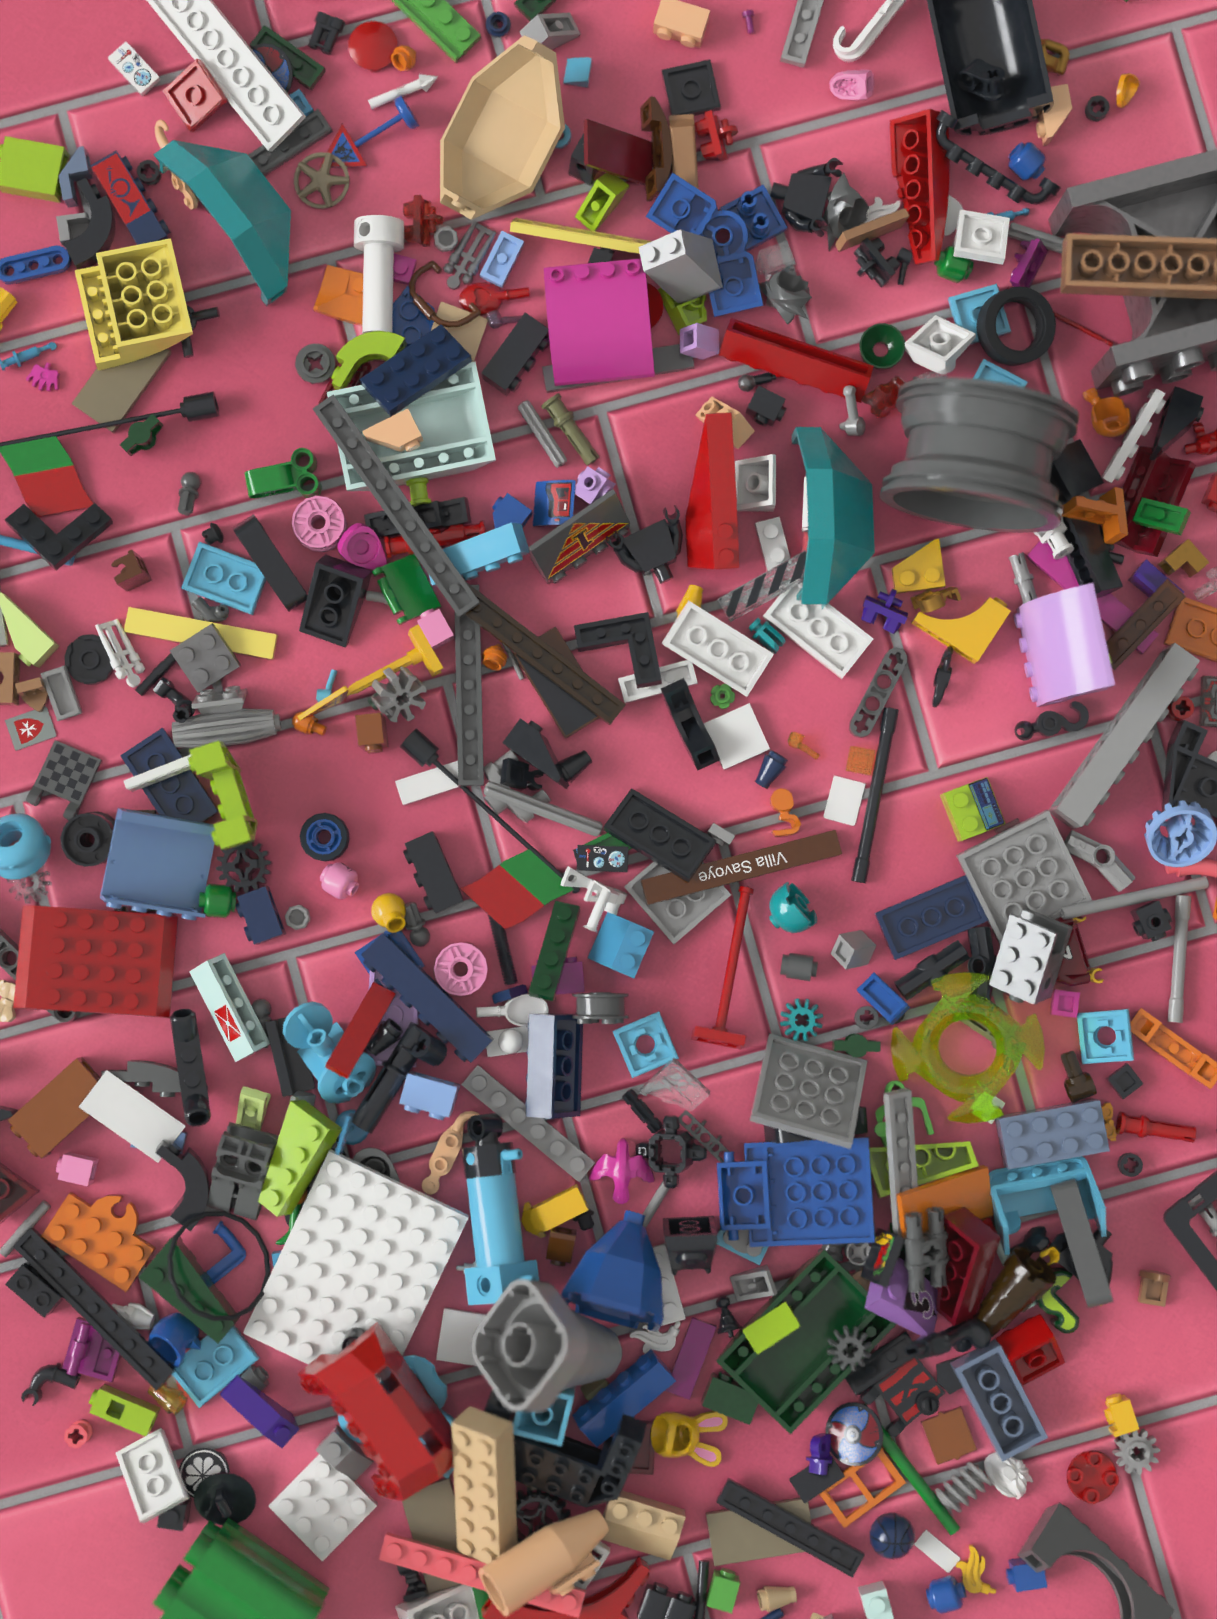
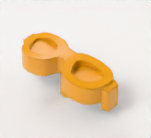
(1107, 1111)

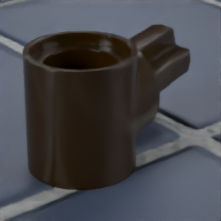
(1078, 1084)

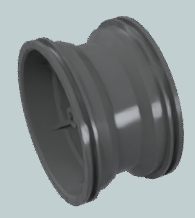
(979, 454)

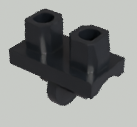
(874, 263)

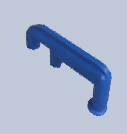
(231, 1260)

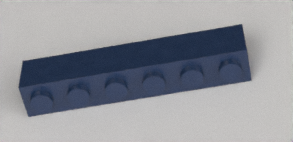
(427, 997)

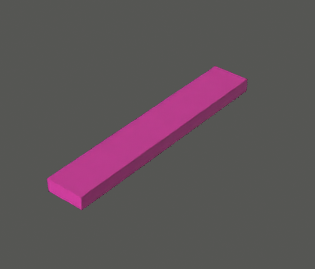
(1111, 610)

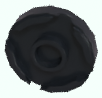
(88, 660)

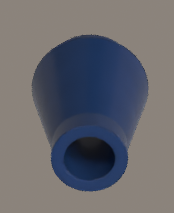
(771, 768)

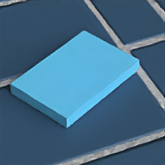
(224, 578)
(214, 1366)

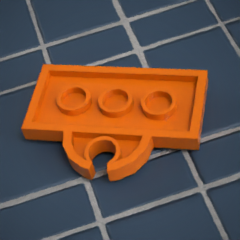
(101, 1238)

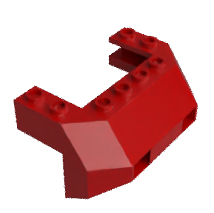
(384, 1422)

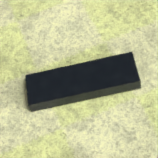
(880, 1364)

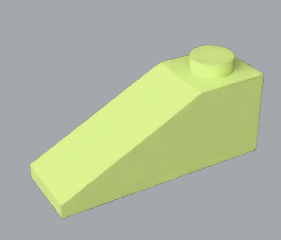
(26, 635)

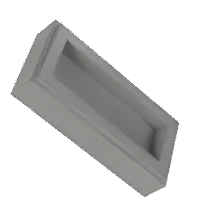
(61, 693)

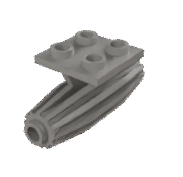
(224, 720)

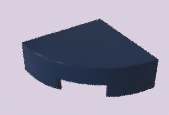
(509, 993)

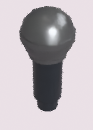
(748, 382)

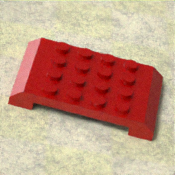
(95, 961)

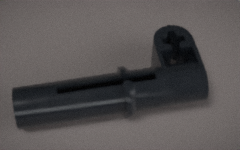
(413, 1045)

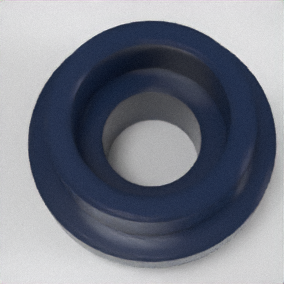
(495, 18)

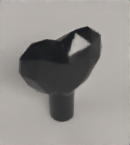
(1034, 1240)

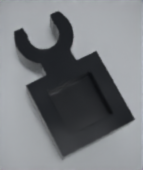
(517, 775)

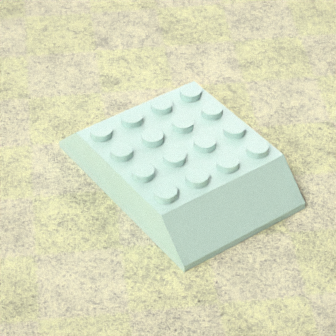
(450, 423)

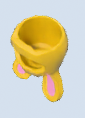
(678, 1436)

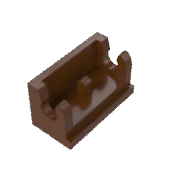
(134, 573)

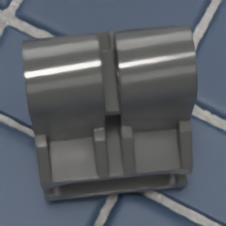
(242, 1159)

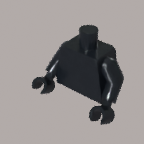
(807, 196)
(651, 547)

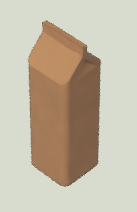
(684, 147)

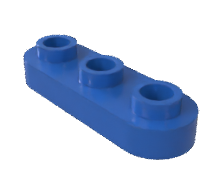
(22, 264)

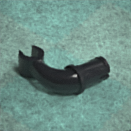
(182, 704)
(49, 1373)

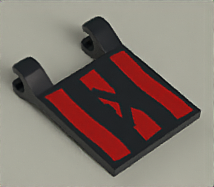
(901, 1393)

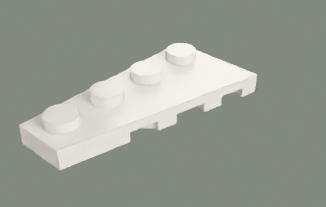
(1128, 449)

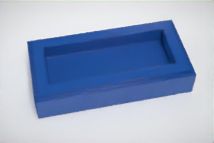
(883, 998)

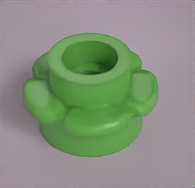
(722, 702)

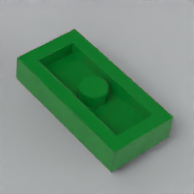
(1161, 516)

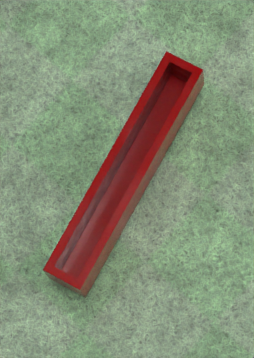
(794, 359)

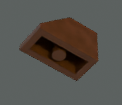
(561, 1245)

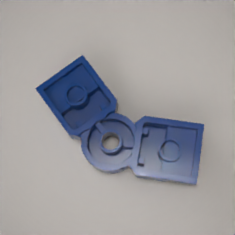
(693, 211)

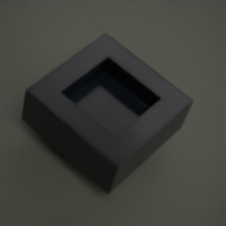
(1124, 1081)

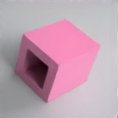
(435, 628)
(77, 1168)

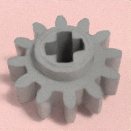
(1127, 1455)

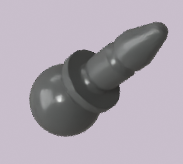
(262, 1010)

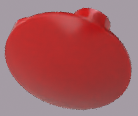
(372, 45)
(1092, 1476)

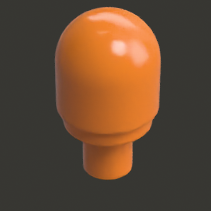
(308, 725)

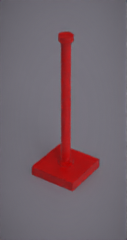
(718, 1034)

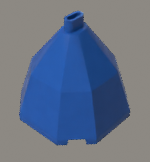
(619, 1278)

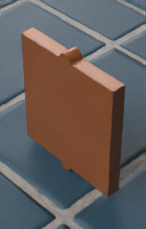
(948, 1435)

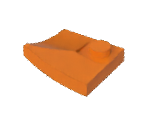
(341, 295)

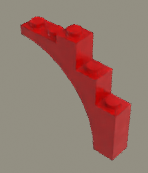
(604, 1604)

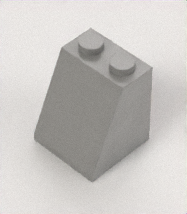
(682, 265)

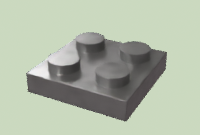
(205, 657)

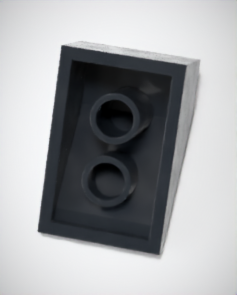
(334, 600)

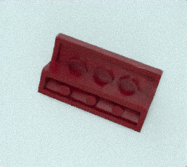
(1156, 480)

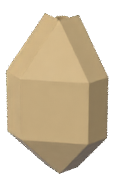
(502, 130)

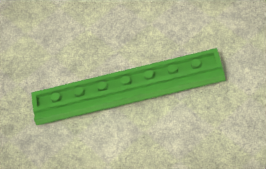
(441, 25)

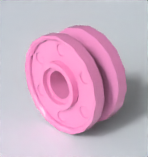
(312, 510)
(460, 984)

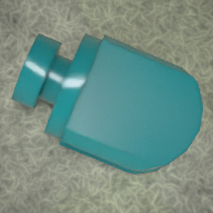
(767, 635)

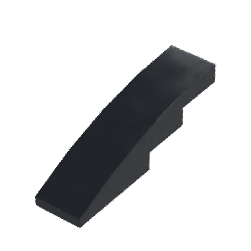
(434, 515)

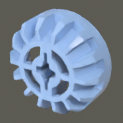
(1185, 841)

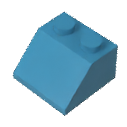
(620, 945)

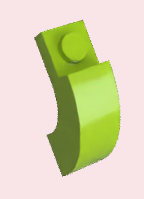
(362, 349)

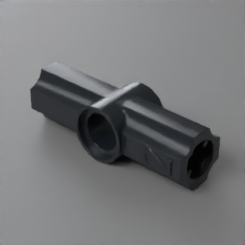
(931, 968)

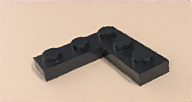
(60, 547)
(622, 630)

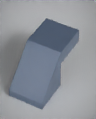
(75, 170)

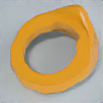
(1126, 89)

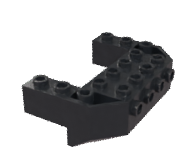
(575, 1468)

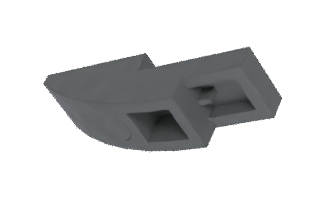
(163, 1076)

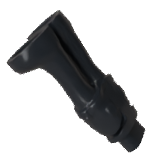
(959, 1337)

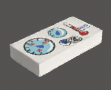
(134, 68)

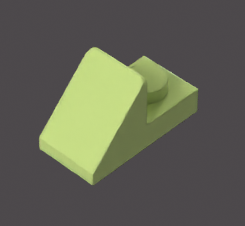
(252, 1107)

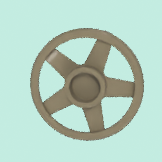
(321, 180)

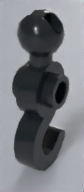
(1050, 723)

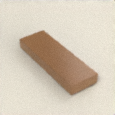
(872, 229)

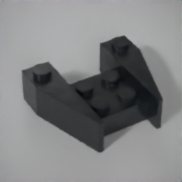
(1187, 772)

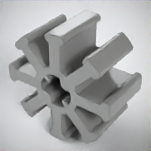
(398, 694)

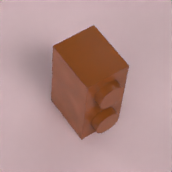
(372, 732)

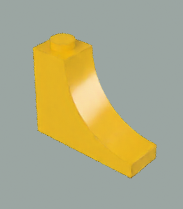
(967, 634)

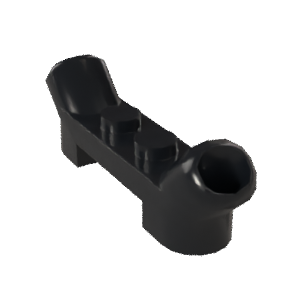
(190, 1067)

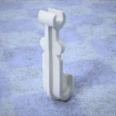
(868, 34)

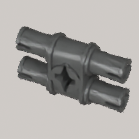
(926, 1249)

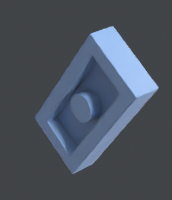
(502, 259)

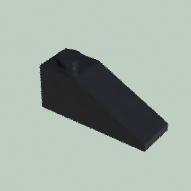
(1177, 417)
(535, 748)

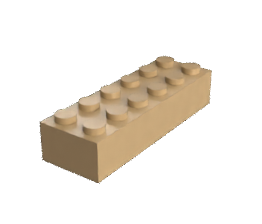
(484, 1484)

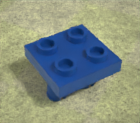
(759, 215)

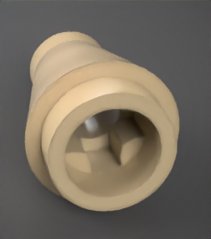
(775, 1597)

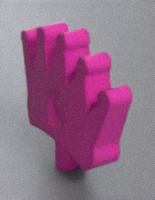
(44, 377)

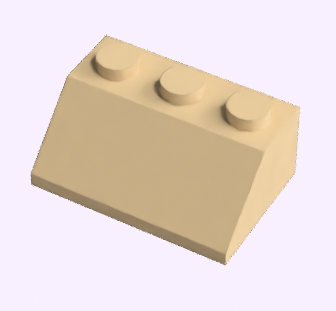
(644, 1524)

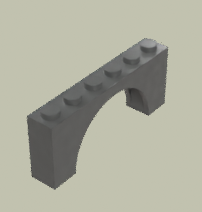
(1063, 1534)

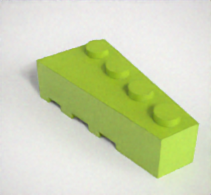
(297, 1156)
(932, 1163)

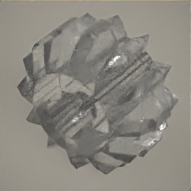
(31, 892)

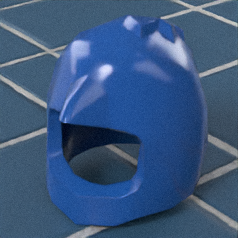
(173, 1336)

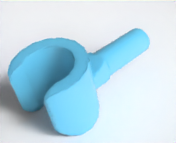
(323, 693)

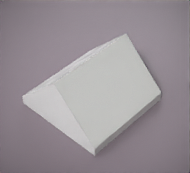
(756, 483)

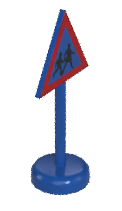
(347, 150)

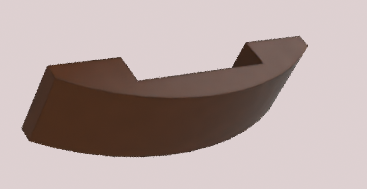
(654, 121)

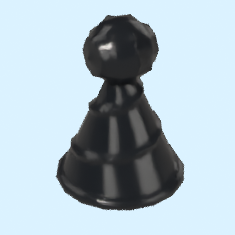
(727, 1320)

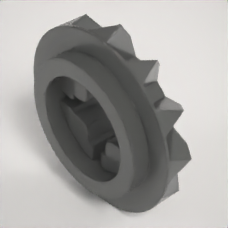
(315, 352)

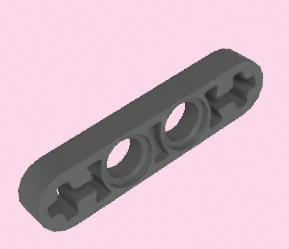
(879, 693)

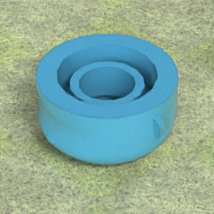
(29, 852)

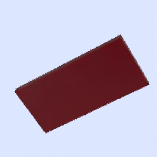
(616, 152)

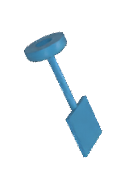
(350, 1133)

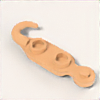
(190, 199)
(446, 1152)

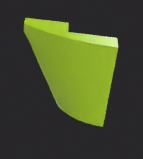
(686, 313)

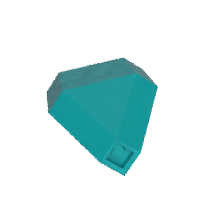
(241, 204)
(837, 517)

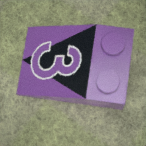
(900, 1306)

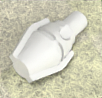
(136, 1315)

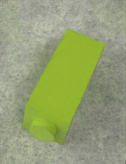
(124, 1409)

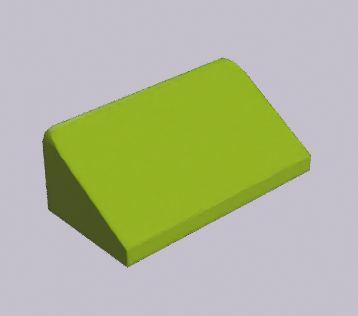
(771, 1327)

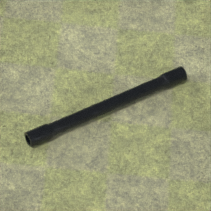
(887, 730)

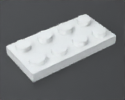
(819, 631)
(717, 648)

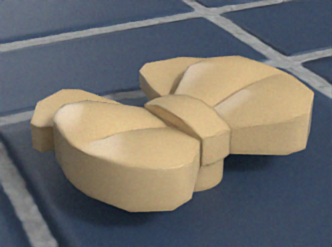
(7, 992)

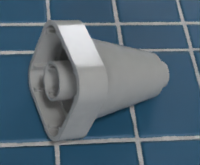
(539, 1346)

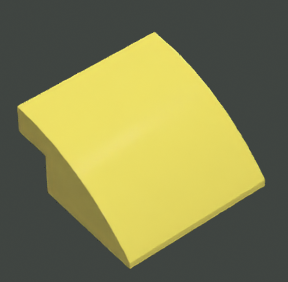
(133, 303)

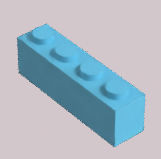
(488, 551)

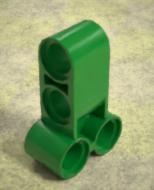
(283, 477)

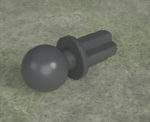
(188, 493)
(419, 935)

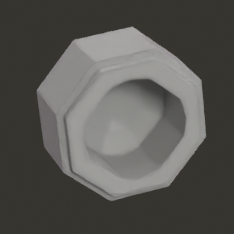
(445, 239)
(297, 917)

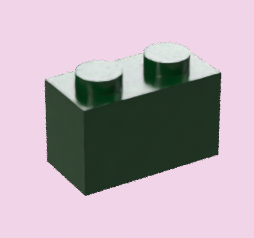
(729, 1398)

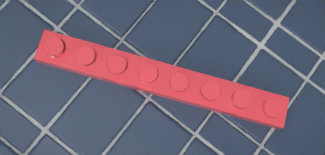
(464, 1570)

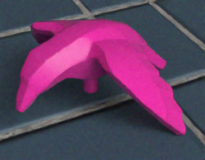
(622, 1169)

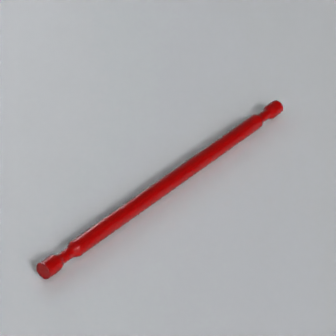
(1081, 328)

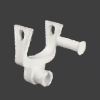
(606, 898)

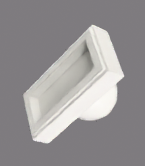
(508, 1041)

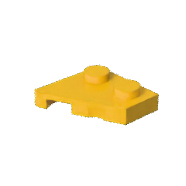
(920, 570)

